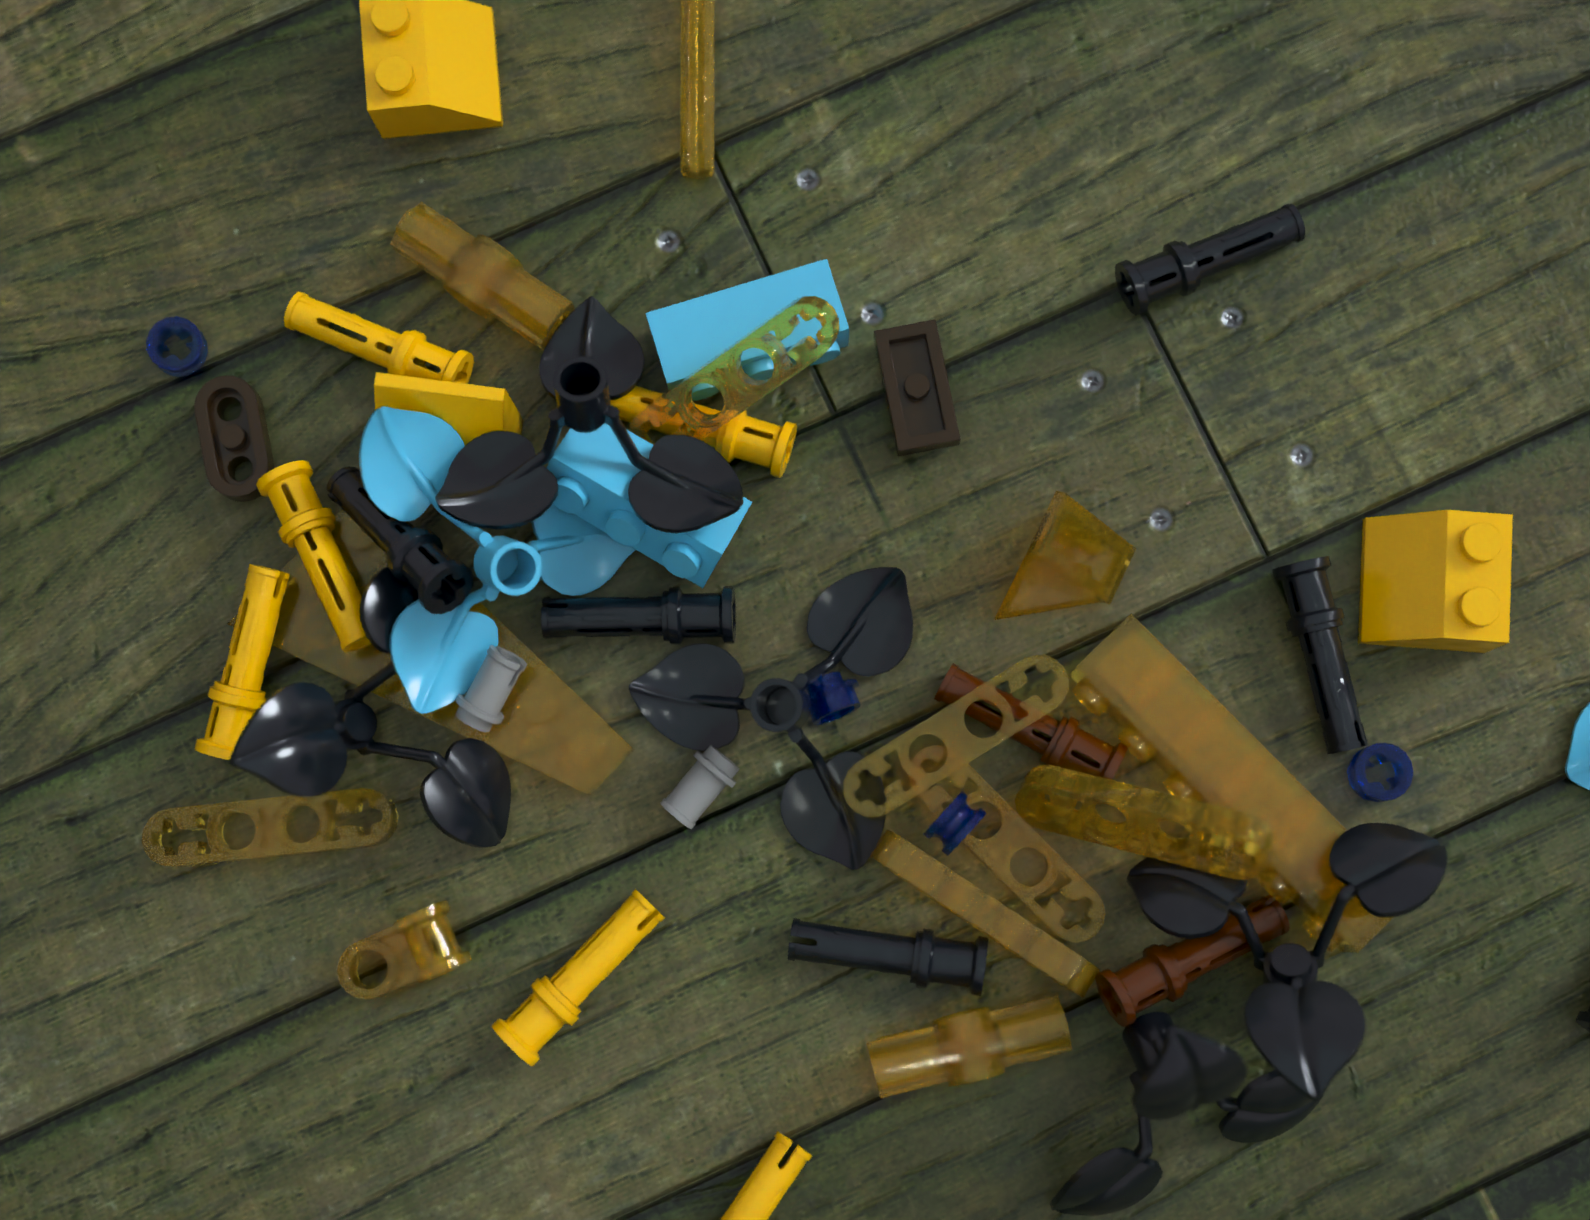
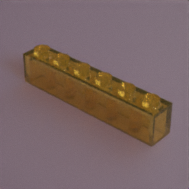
(1220, 763)

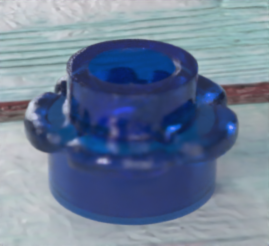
(832, 698)

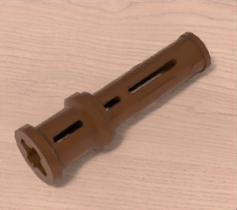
(1054, 751)
(1167, 970)

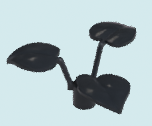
(586, 364)
(697, 703)
(303, 739)
(1293, 1019)
(1173, 1076)

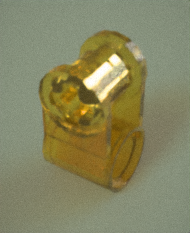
(407, 952)

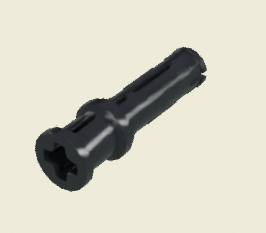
(1183, 265)
(411, 552)
(669, 615)
(1316, 625)
(923, 958)

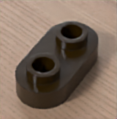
(232, 442)

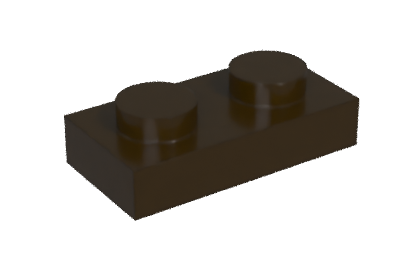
(916, 388)

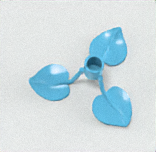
(438, 655)

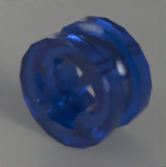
(182, 329)
(1385, 754)
(955, 823)

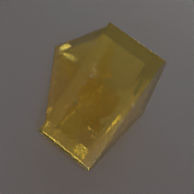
(1067, 563)

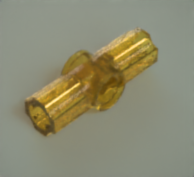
(480, 274)
(969, 1046)

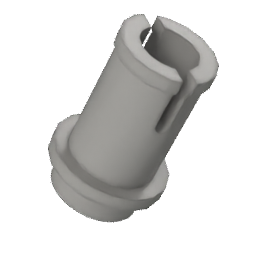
(490, 689)
(700, 786)

